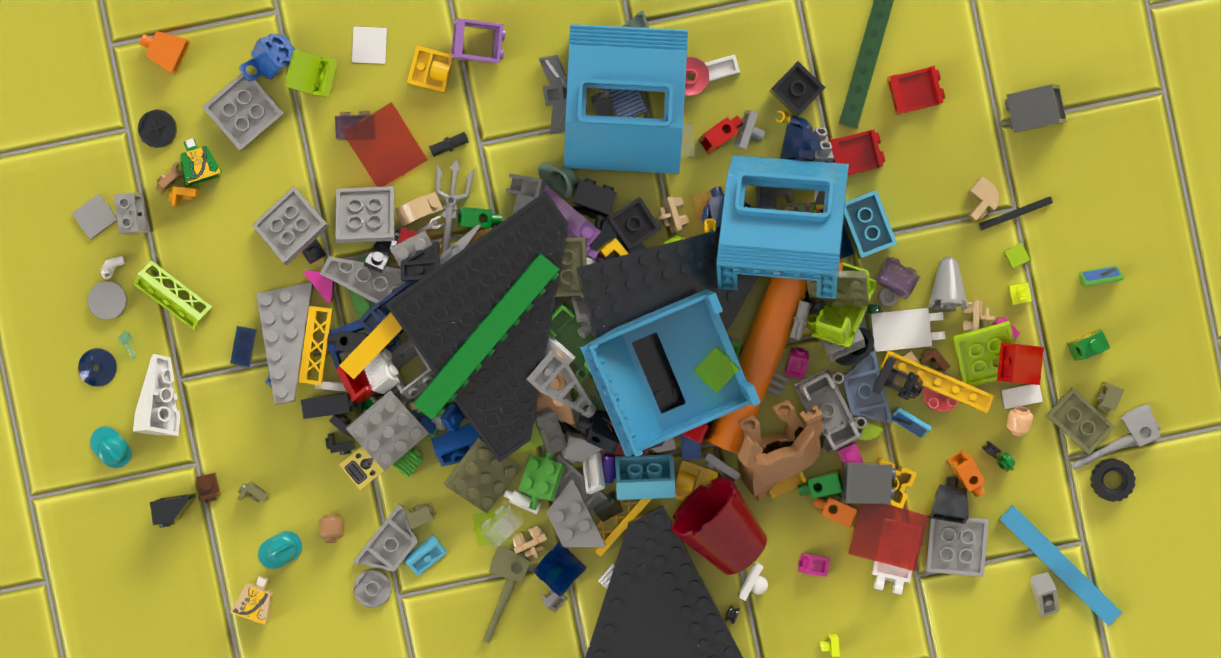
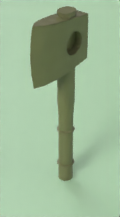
(514, 568)

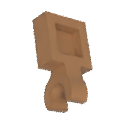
(166, 181)

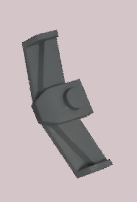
(555, 93)

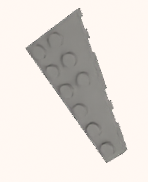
(362, 279)
(284, 327)

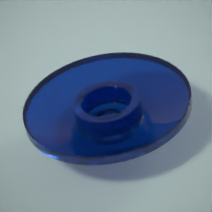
(106, 363)

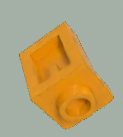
(187, 194)

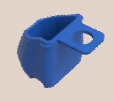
(269, 57)

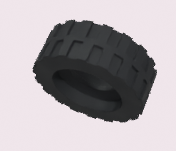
(1126, 486)

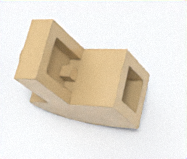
(987, 196)
(418, 209)

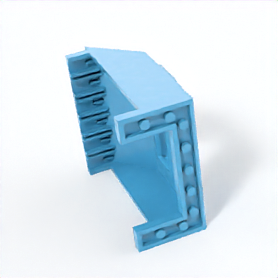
(625, 61)
(781, 240)
(688, 334)

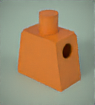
(165, 50)
(967, 472)
(844, 515)

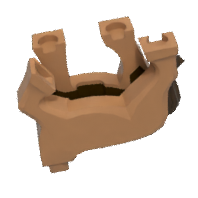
(781, 454)

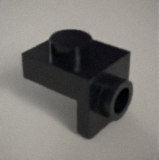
(314, 252)
(343, 448)

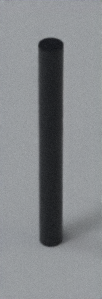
(1015, 213)

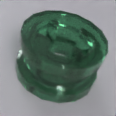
(874, 308)

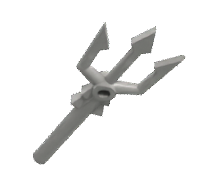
(451, 200)

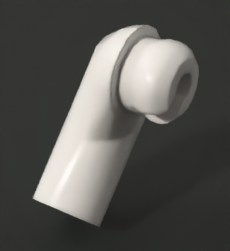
(110, 265)

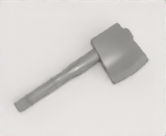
(1142, 430)

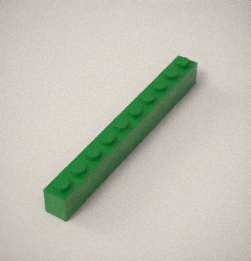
(485, 337)

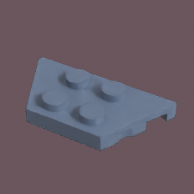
(859, 393)

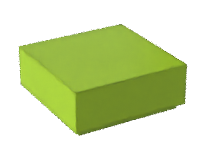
(1016, 255)

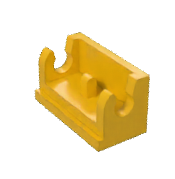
(787, 484)

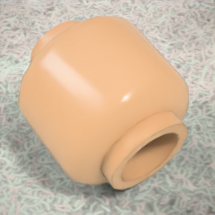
(1019, 421)

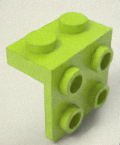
(311, 73)

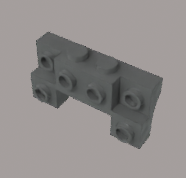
(526, 189)

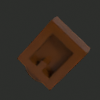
(938, 360)
(208, 487)

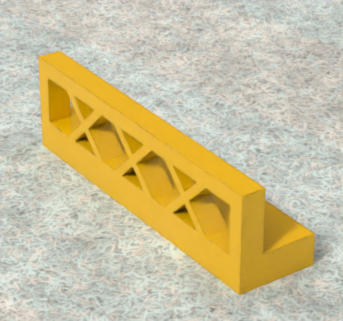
(309, 345)
(622, 525)

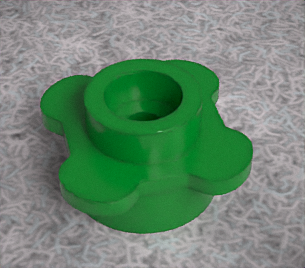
(1006, 462)

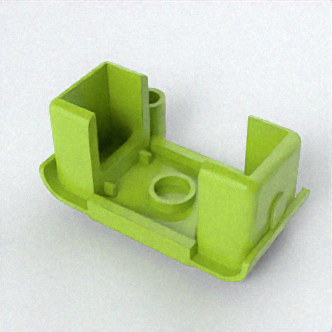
(840, 323)

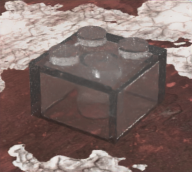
(502, 525)

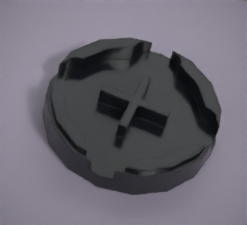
(157, 128)

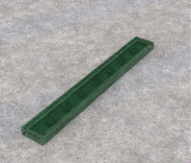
(865, 63)

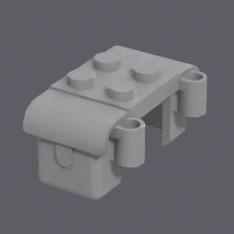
(838, 422)

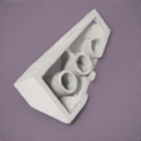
(156, 406)

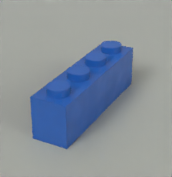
(453, 446)

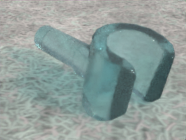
(124, 338)

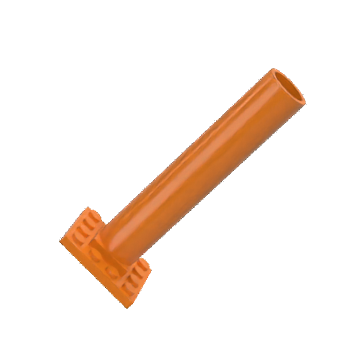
(762, 354)

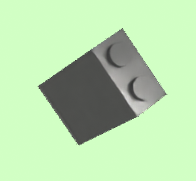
(1035, 108)
(868, 483)

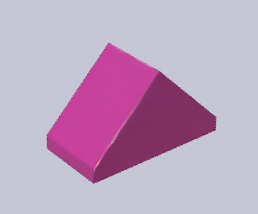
(323, 284)

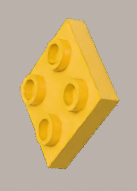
(430, 69)
(690, 477)

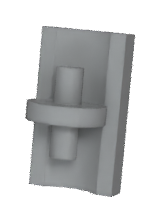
(825, 150)

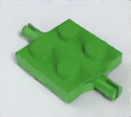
(541, 478)

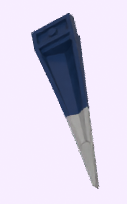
(379, 311)

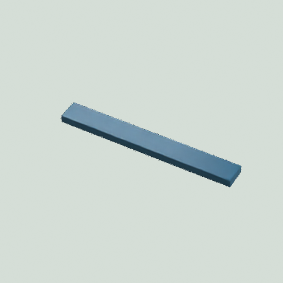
(1060, 565)

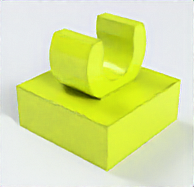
(1020, 293)
(831, 645)

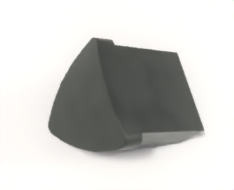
(608, 508)

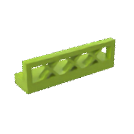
(169, 297)

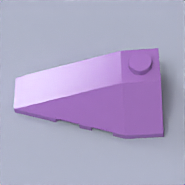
(578, 225)

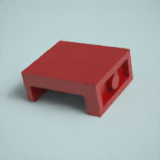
(916, 90)
(858, 151)
(1020, 363)

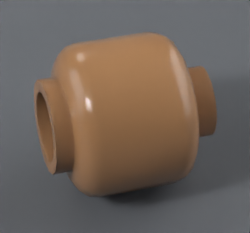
(331, 528)

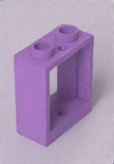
(458, 37)

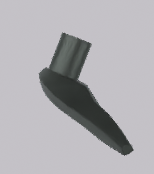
(592, 214)

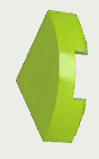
(870, 432)

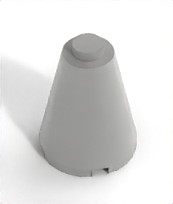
(948, 287)

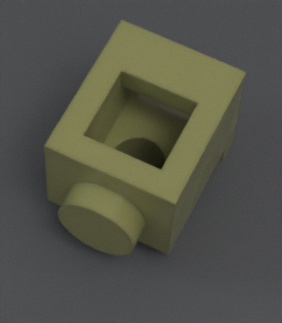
(1108, 397)
(420, 515)

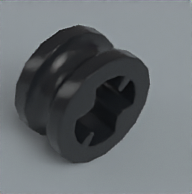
(991, 449)
(731, 614)

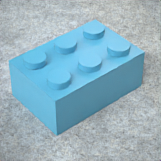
(868, 224)
(645, 477)

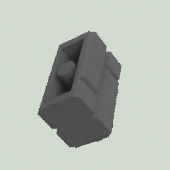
(550, 430)

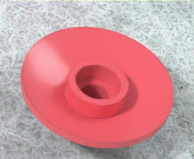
(701, 76)

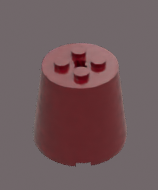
(720, 526)

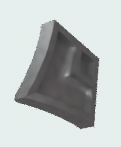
(725, 470)

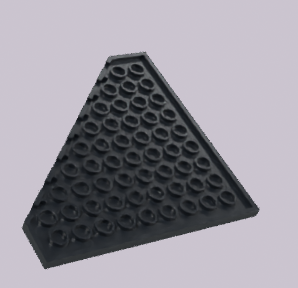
(647, 281)
(458, 296)
(658, 600)

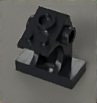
(912, 386)

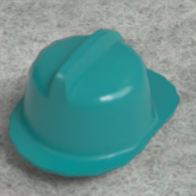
(110, 447)
(280, 550)

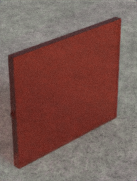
(384, 145)
(888, 535)

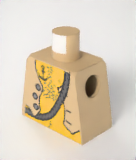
(254, 601)

